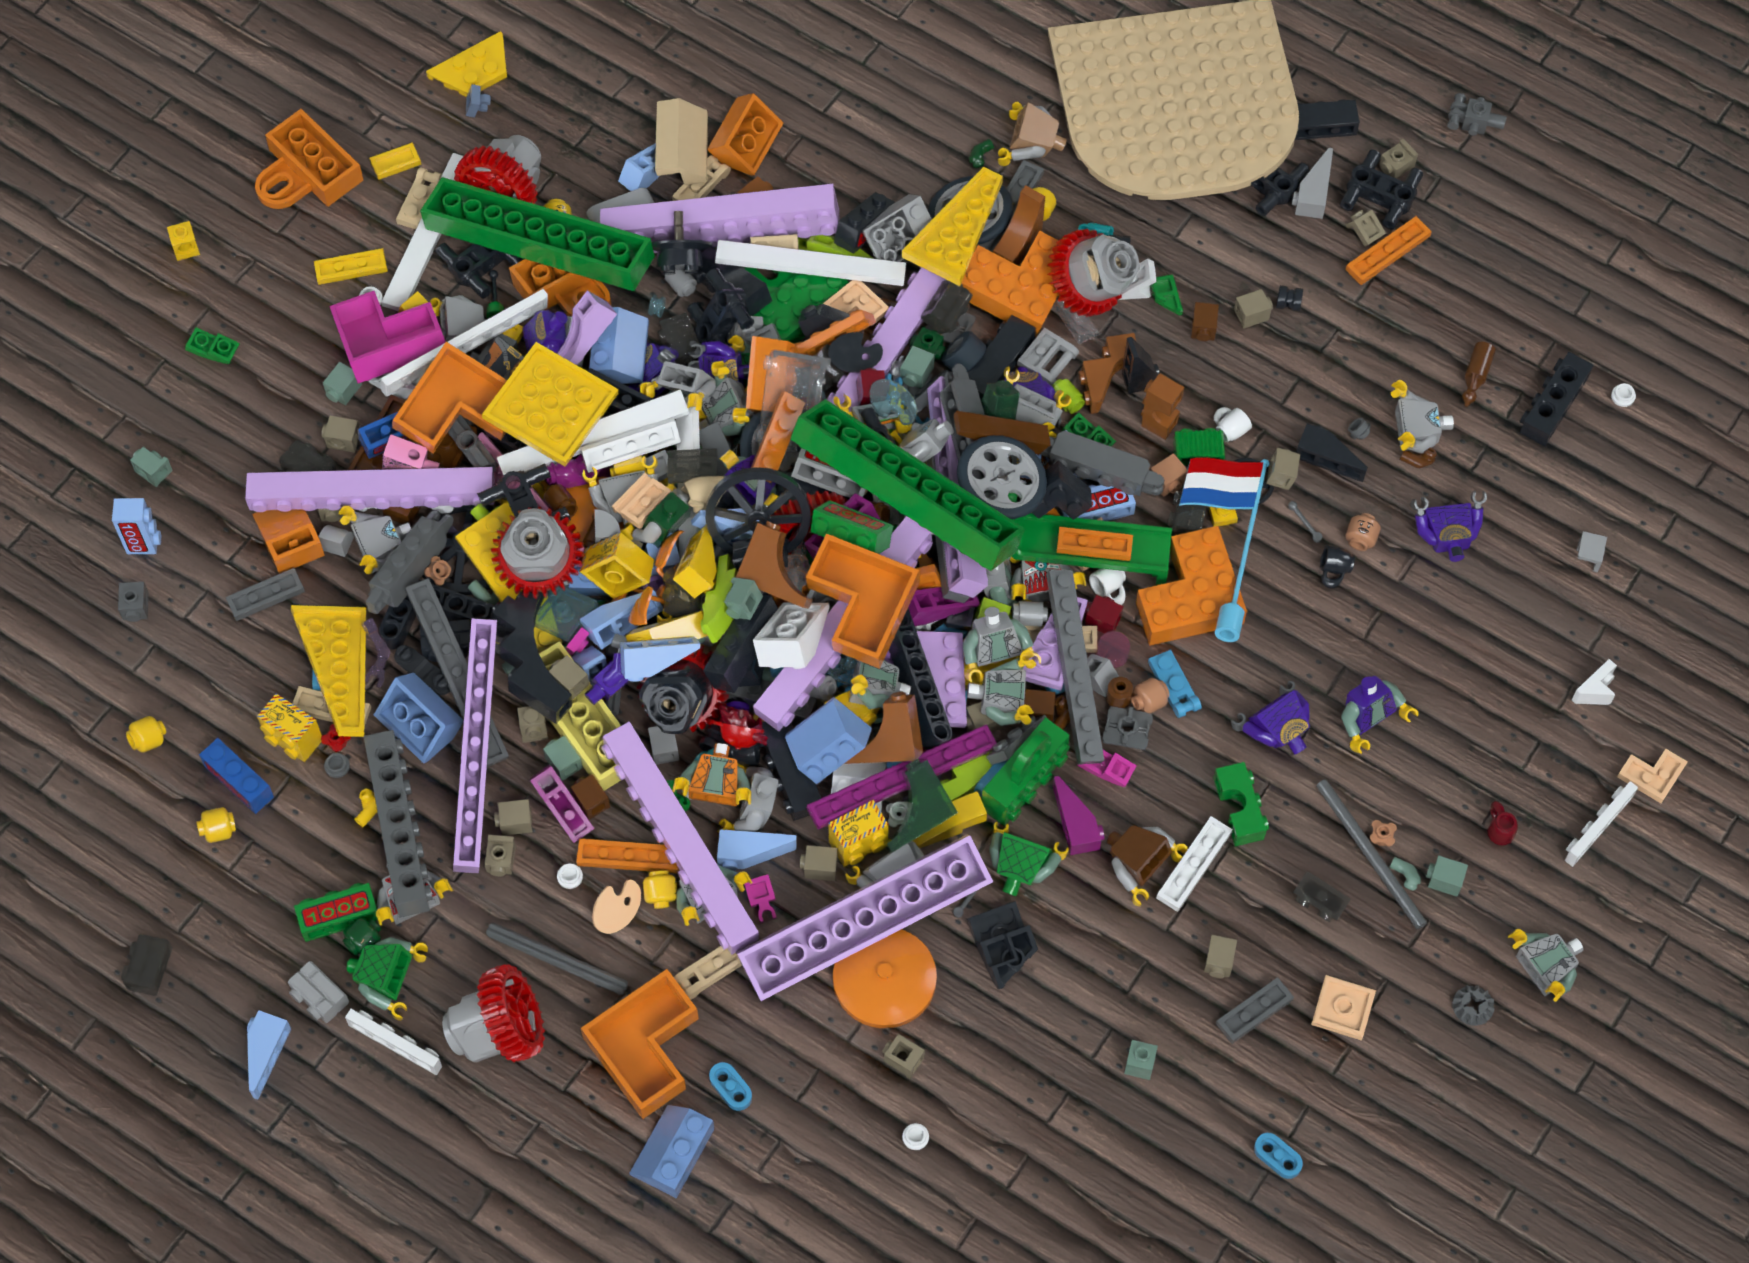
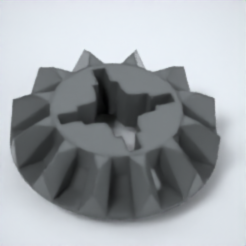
(1468, 1014)

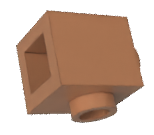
(1173, 473)

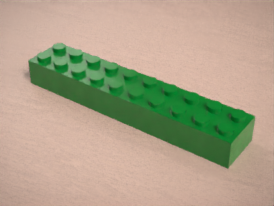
(538, 233)
(907, 484)

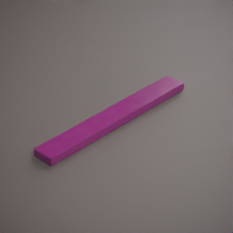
(891, 781)

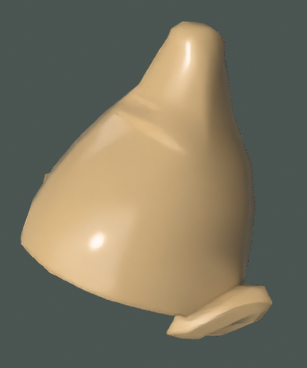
(699, 490)

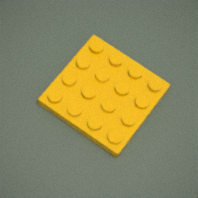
(550, 404)

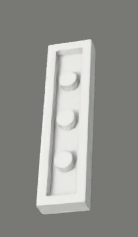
(630, 444)
(1593, 830)
(1194, 864)
(403, 1045)

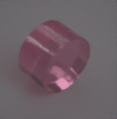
(1114, 647)

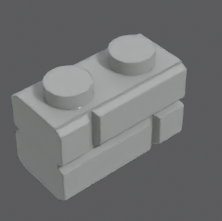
(317, 992)

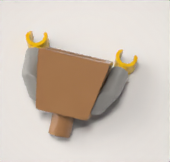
(1032, 135)

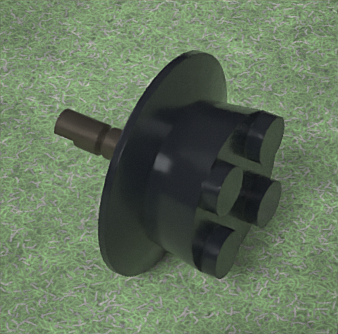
(679, 253)

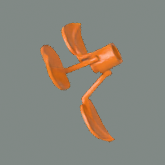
(638, 614)

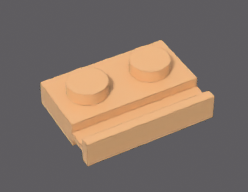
(640, 500)

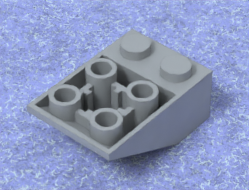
(896, 227)

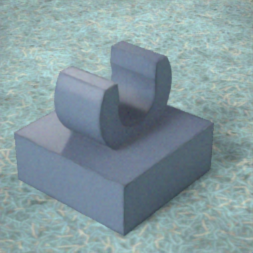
(476, 102)

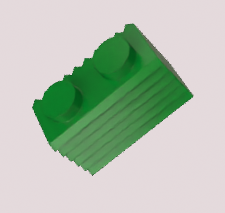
(1198, 444)

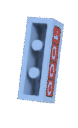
(1107, 503)
(135, 526)

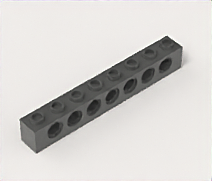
(407, 899)

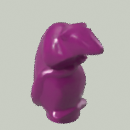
(570, 475)

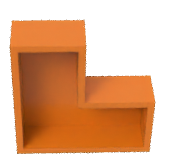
(1013, 289)
(448, 389)
(876, 596)
(1194, 601)
(630, 1040)

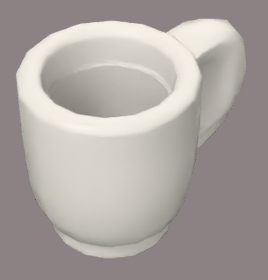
(1233, 424)
(1106, 582)

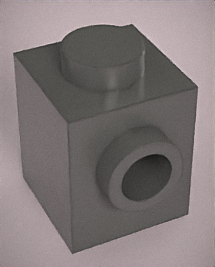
(133, 601)

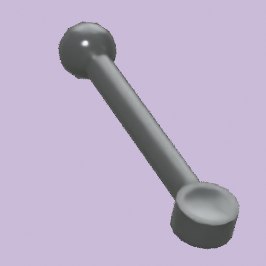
(1317, 536)
(958, 911)

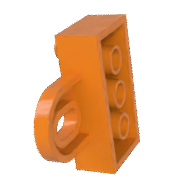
(307, 162)
(561, 286)

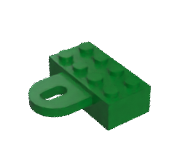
(790, 296)
(1025, 772)

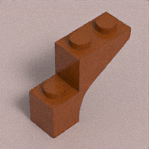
(1099, 372)

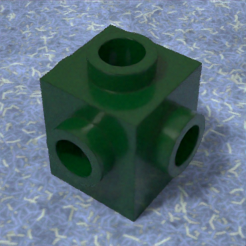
(929, 341)

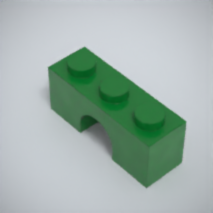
(1236, 783)

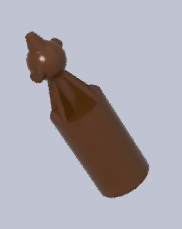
(1477, 370)

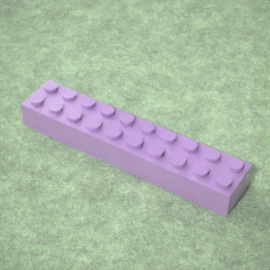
(734, 217)
(864, 917)

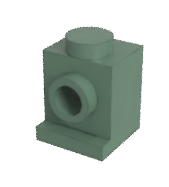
(151, 466)
(742, 598)

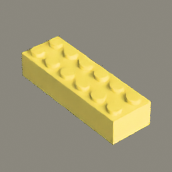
(585, 727)

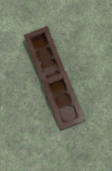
(979, 426)

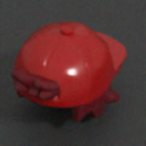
(739, 727)

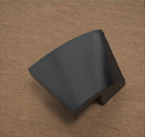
(1002, 941)

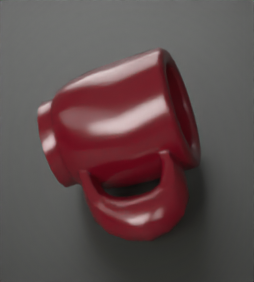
(1503, 825)

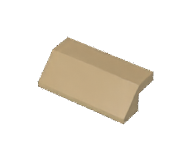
(681, 140)

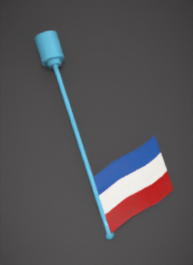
(1226, 486)

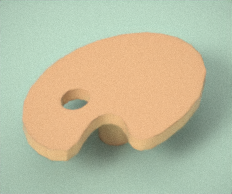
(609, 910)

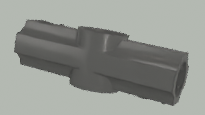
(477, 452)

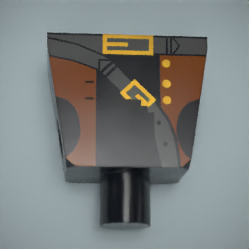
(502, 358)

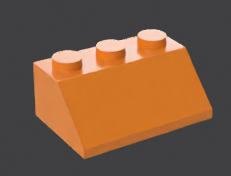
(745, 134)
(756, 380)

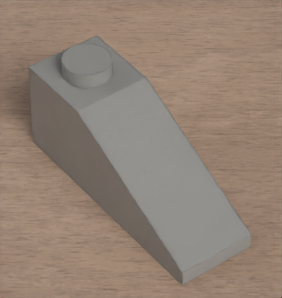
(1313, 189)

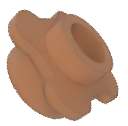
(443, 567)
(1383, 840)

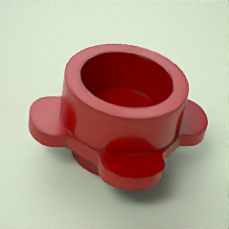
(335, 745)

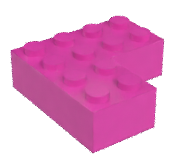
(380, 343)

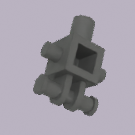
(1474, 115)

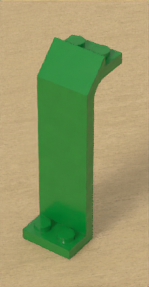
(1148, 553)

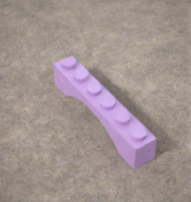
(588, 322)

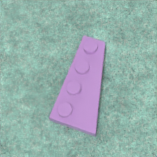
(946, 664)
(1049, 671)

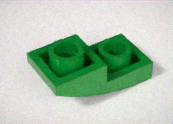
(212, 347)
(1081, 426)

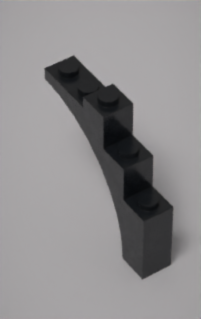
(529, 678)

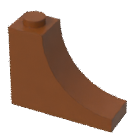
(1023, 227)
(765, 565)
(898, 735)

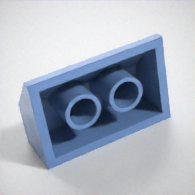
(622, 348)
(418, 716)
(827, 740)
(673, 1149)

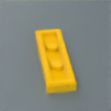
(350, 266)

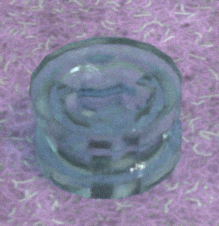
(657, 306)

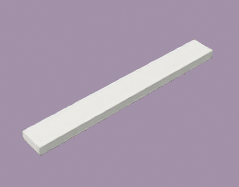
(416, 256)
(810, 262)
(467, 341)
(633, 418)
(689, 436)

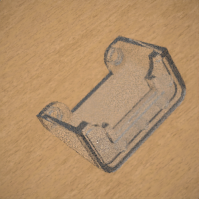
(795, 374)

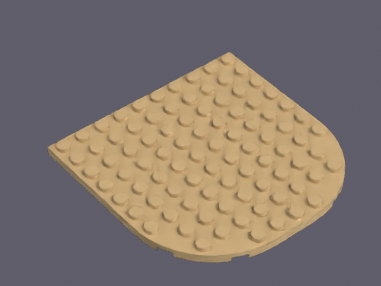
(1178, 98)

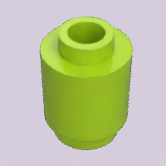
(1076, 397)

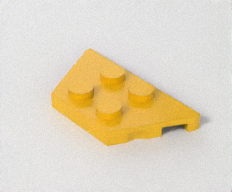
(478, 65)

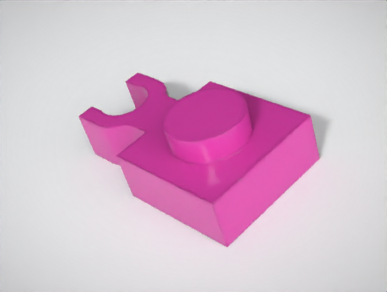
(578, 642)
(760, 894)

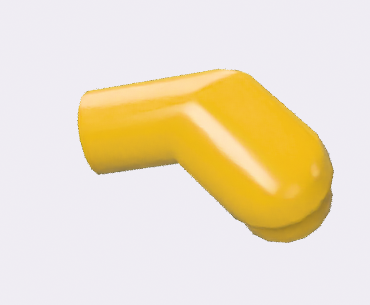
(369, 807)

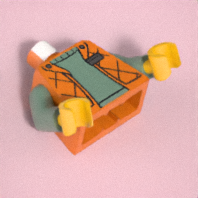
(715, 779)

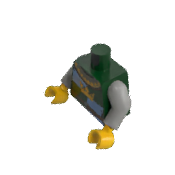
(663, 519)

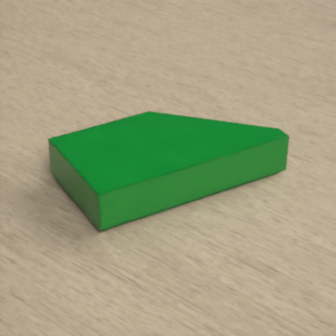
(1166, 294)

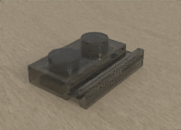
(691, 463)

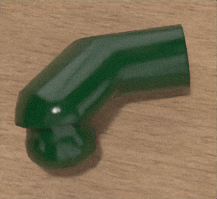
(978, 151)

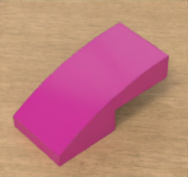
(1113, 769)

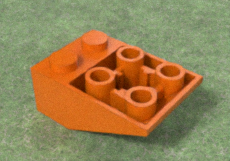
(289, 537)

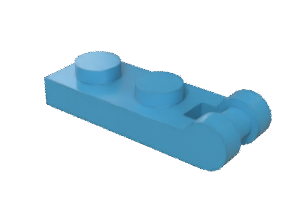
(1168, 670)

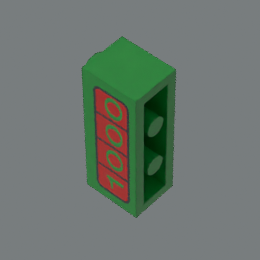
(851, 526)
(335, 911)

